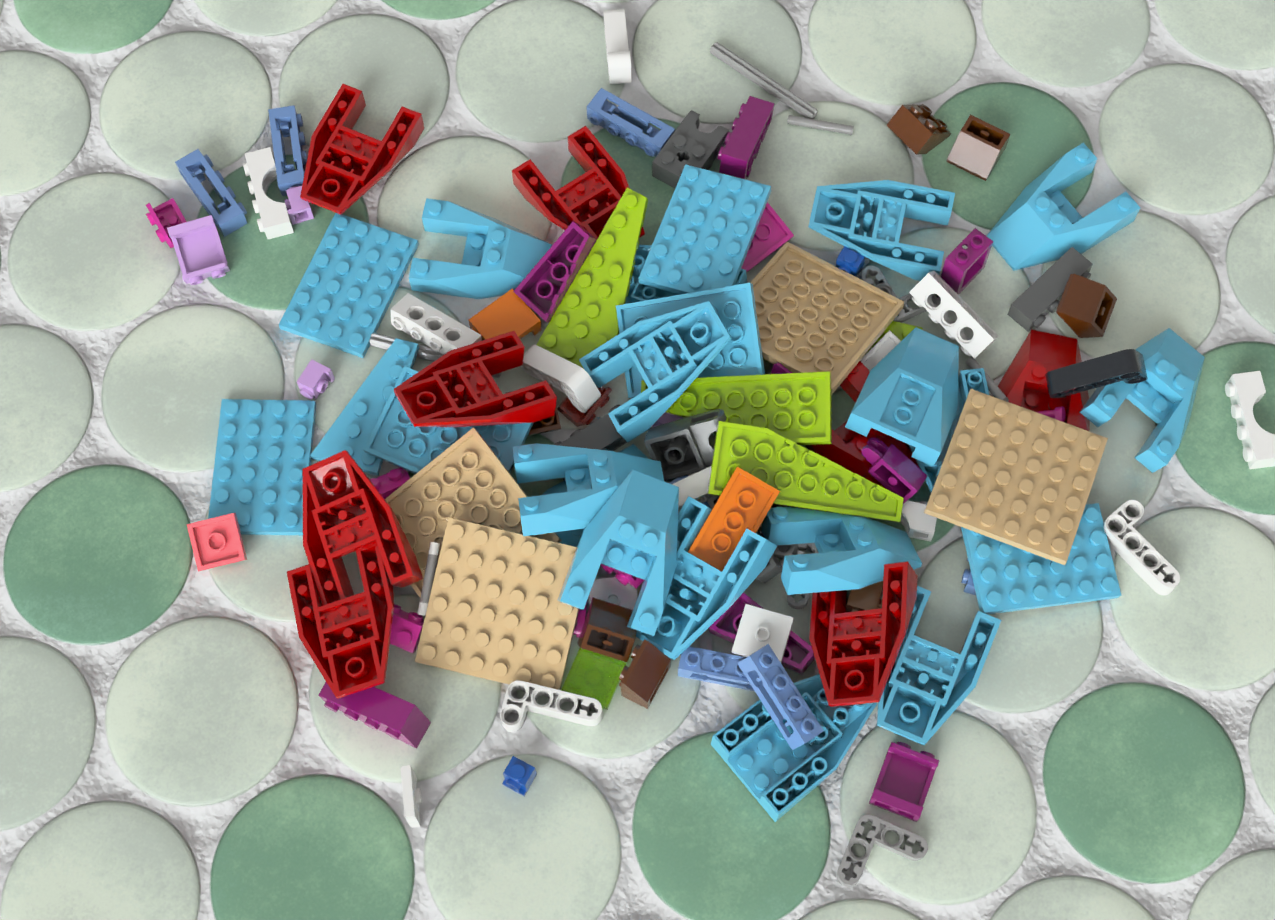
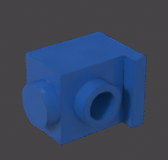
(850, 261)
(519, 776)

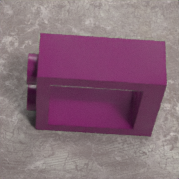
(965, 264)

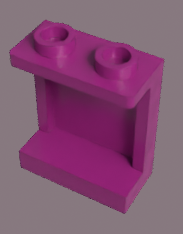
(904, 781)

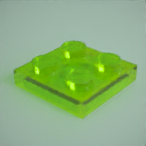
(594, 676)

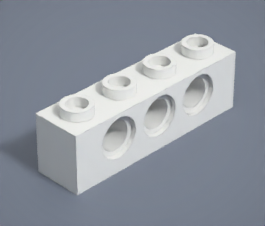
(966, 316)
(431, 325)

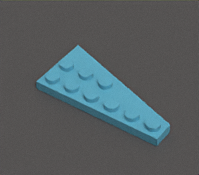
(362, 412)

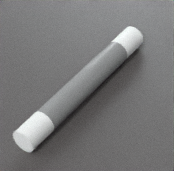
(428, 577)

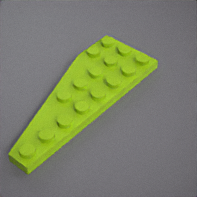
(588, 309)
(785, 403)
(798, 473)

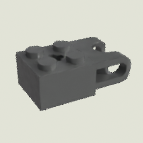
(687, 147)
(684, 444)

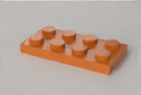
(738, 508)

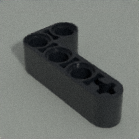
(1097, 372)

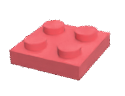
(216, 541)

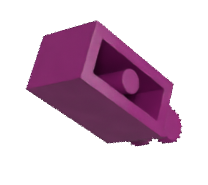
(893, 468)

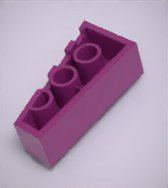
(745, 140)
(555, 271)
(797, 654)
(381, 712)

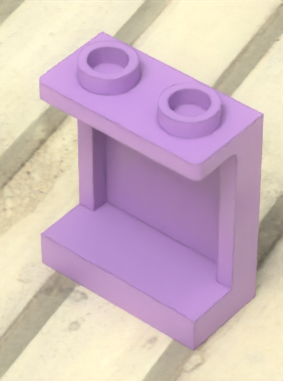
(199, 250)

